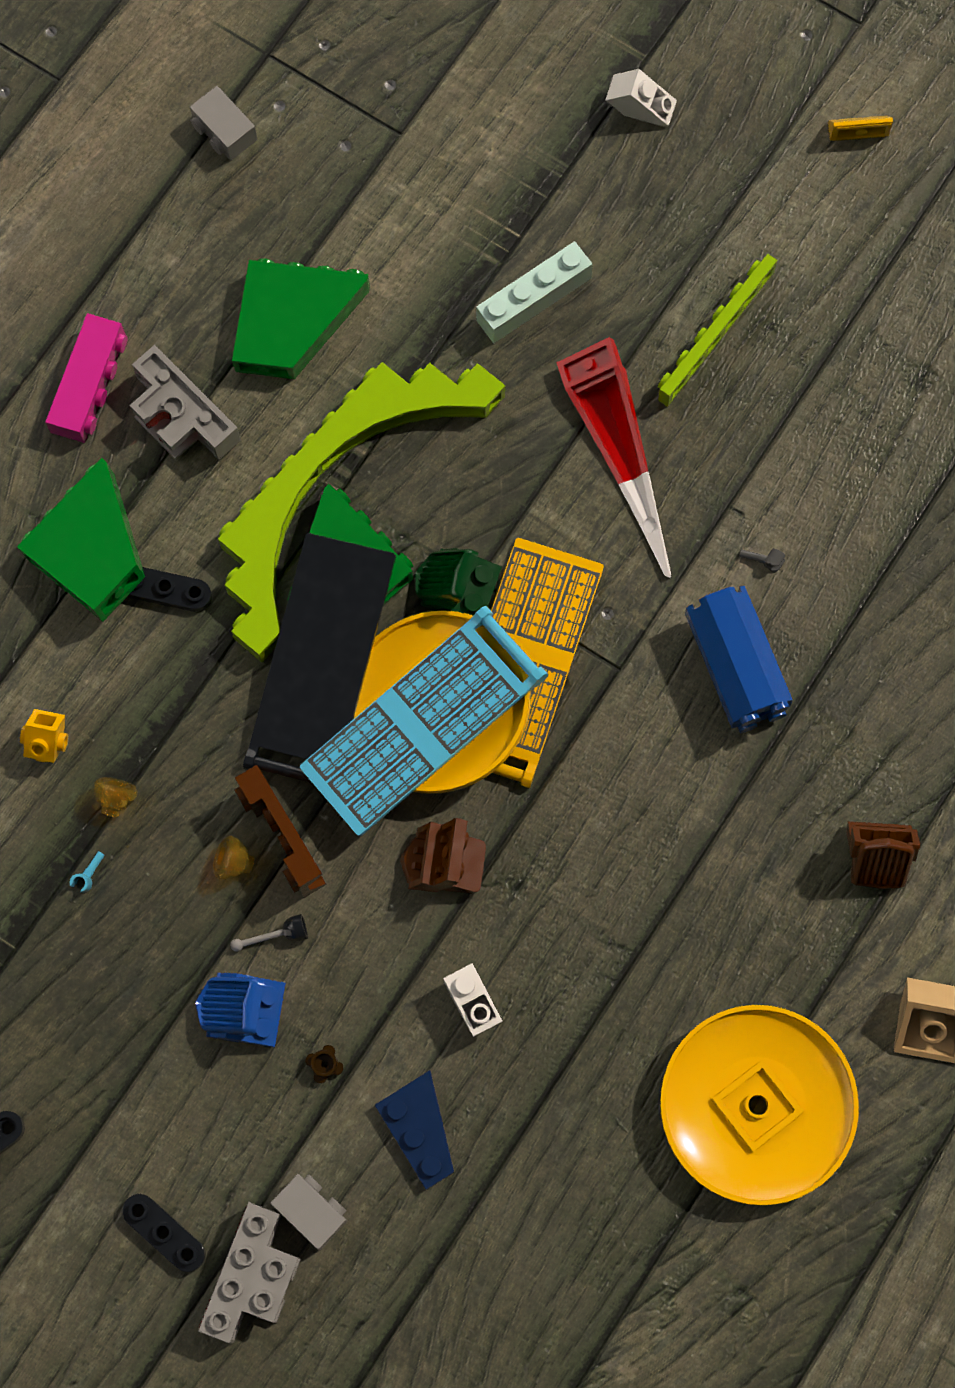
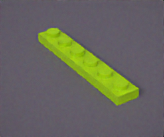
(723, 320)

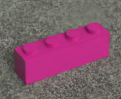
(86, 378)

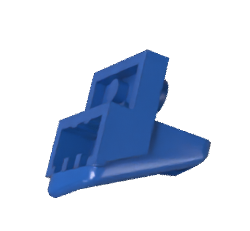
(241, 1008)

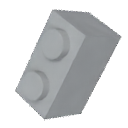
(223, 123)
(310, 1211)

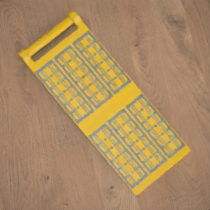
(544, 610)

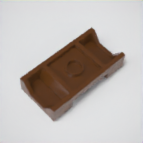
(258, 796)

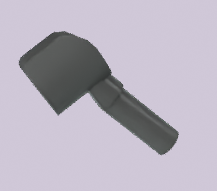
(772, 562)

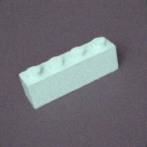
(534, 292)

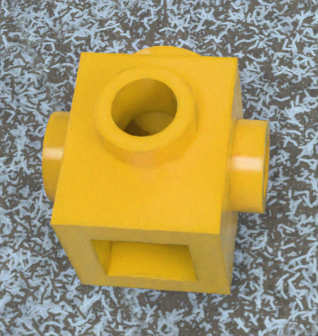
(44, 736)

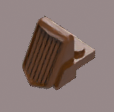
(881, 853)
(444, 858)

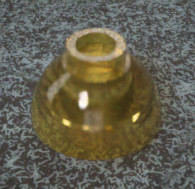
(114, 795)
(232, 859)

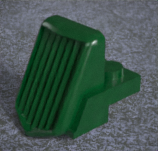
(456, 581)

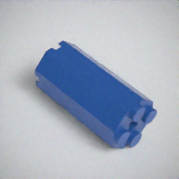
(739, 658)

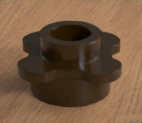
(322, 1073)

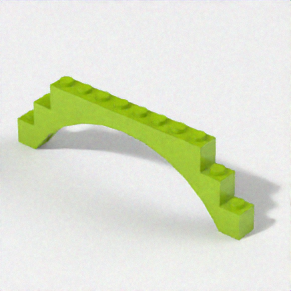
(374, 407)

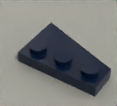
(418, 1129)

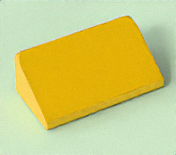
(860, 128)

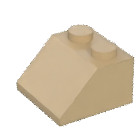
(927, 1021)

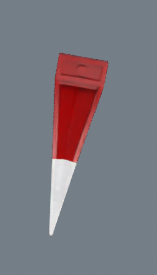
(605, 403)

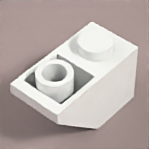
(640, 98)
(472, 1000)

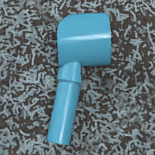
(87, 874)

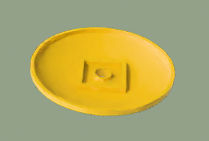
(404, 647)
(806, 1093)

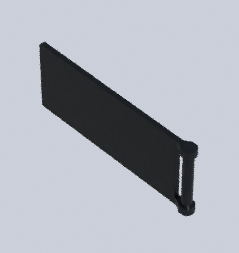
(320, 650)

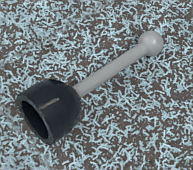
(293, 929)

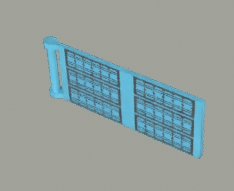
(420, 723)

